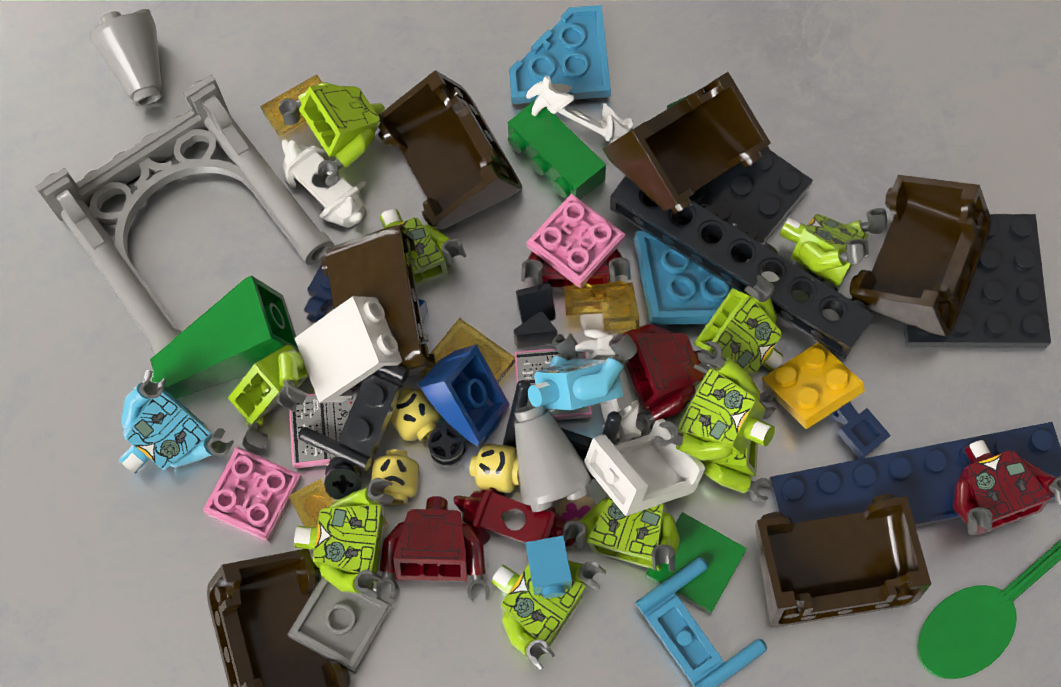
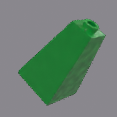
(225, 340)

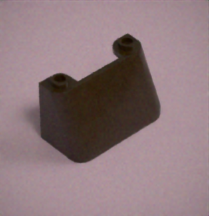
(690, 144)
(448, 150)
(926, 253)
(382, 269)
(841, 563)
(252, 614)

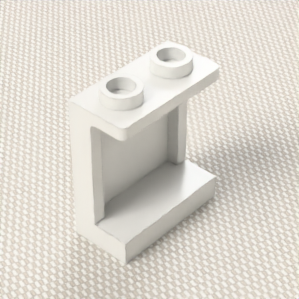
(347, 348)
(642, 472)

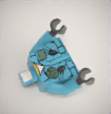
(580, 381)
(165, 429)

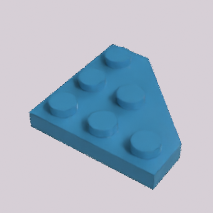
(569, 54)
(675, 286)

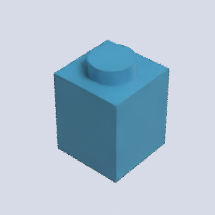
(549, 567)

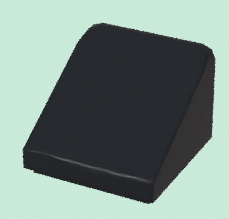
(535, 300)
(535, 332)

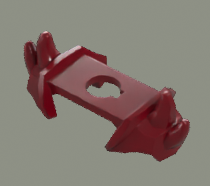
(485, 509)

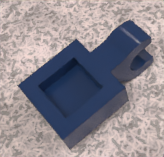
(321, 297)
(860, 430)

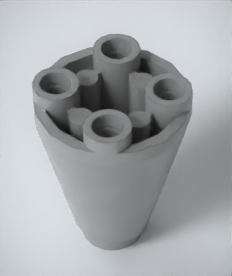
(131, 52)
(547, 460)

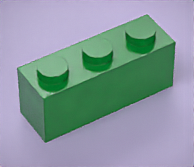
(556, 152)

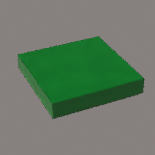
(719, 552)

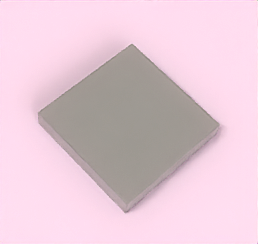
(339, 624)

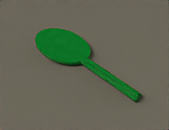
(976, 623)

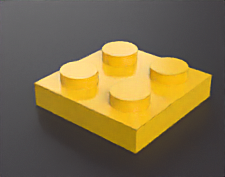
(813, 385)

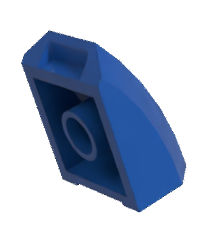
(466, 394)

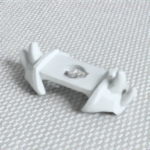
(557, 100)
(341, 201)
(600, 350)

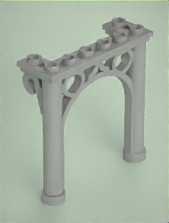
(209, 122)

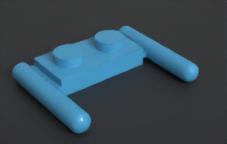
(684, 636)

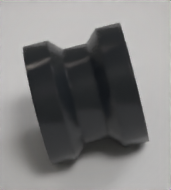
(445, 438)
(339, 469)

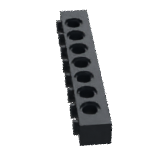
(717, 259)

